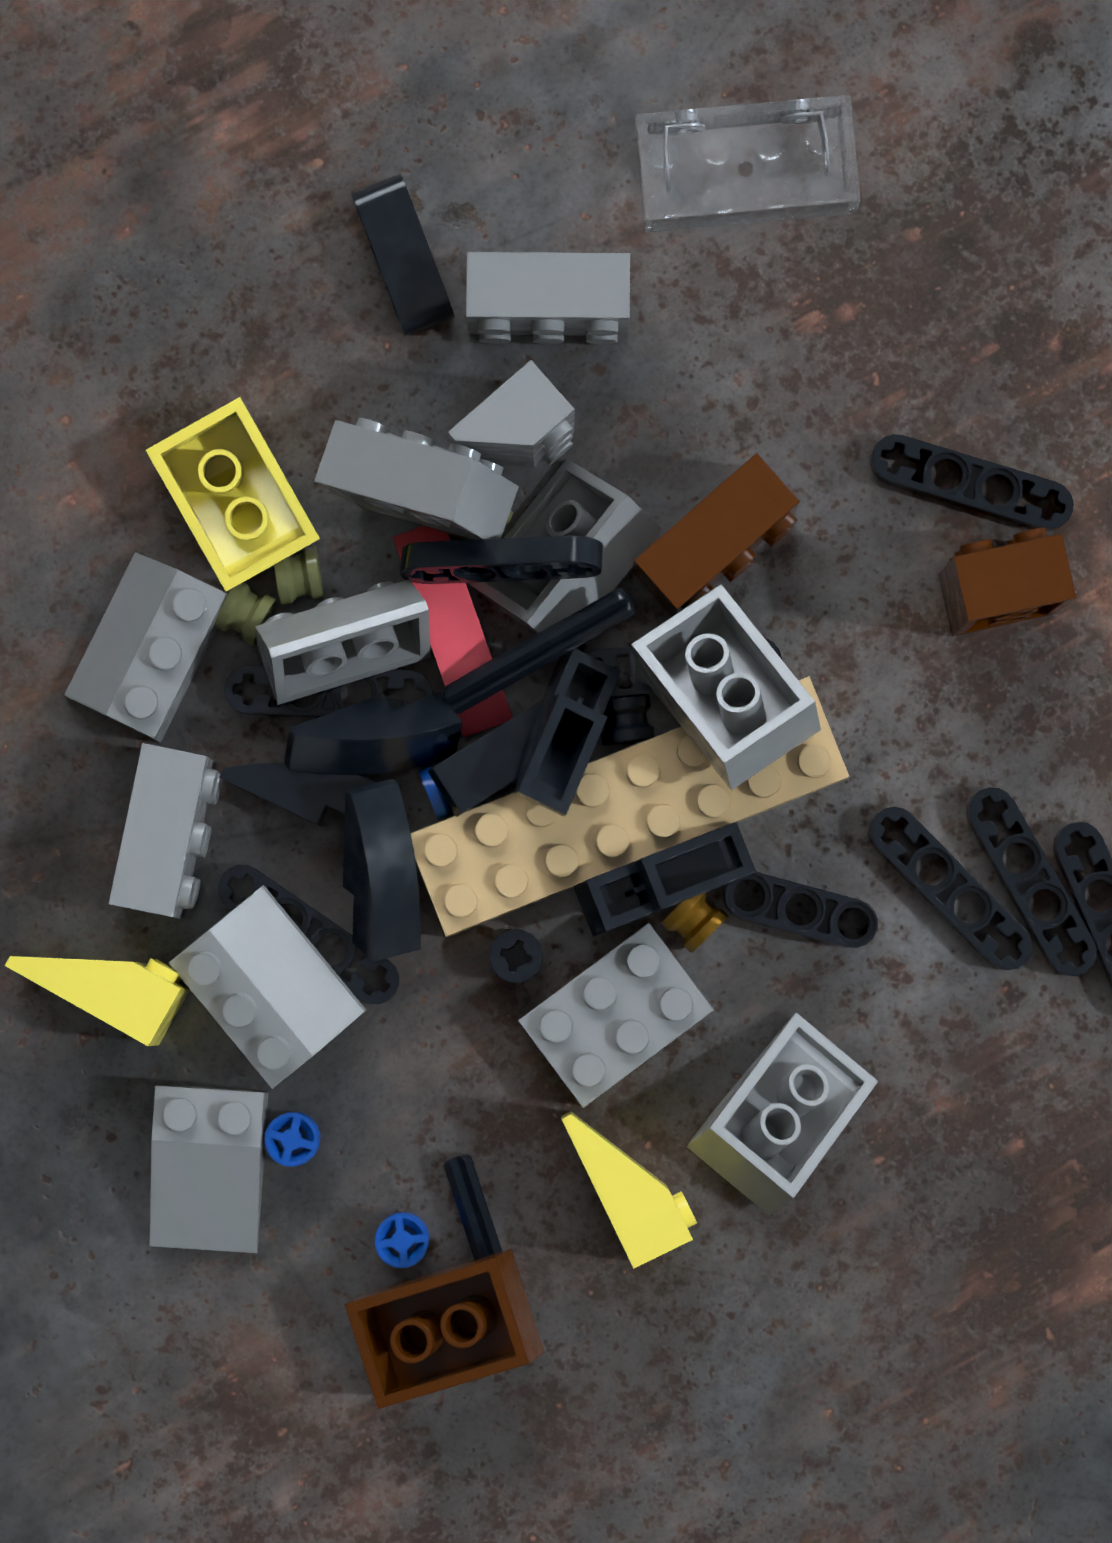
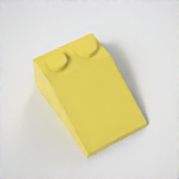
(232, 494)
(126, 995)
(635, 1200)

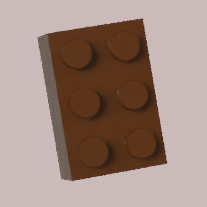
(718, 536)
(1006, 583)
(444, 1329)

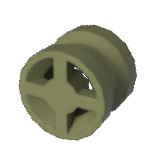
(299, 576)
(244, 611)

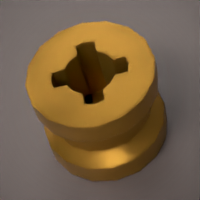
(694, 921)

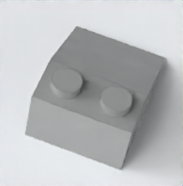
(783, 1115)
(207, 1168)

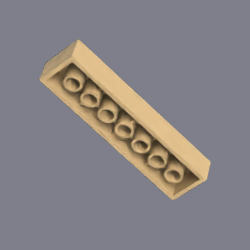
(621, 812)

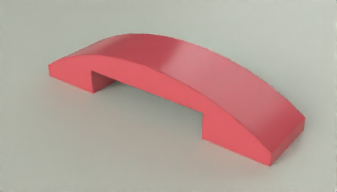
(457, 638)

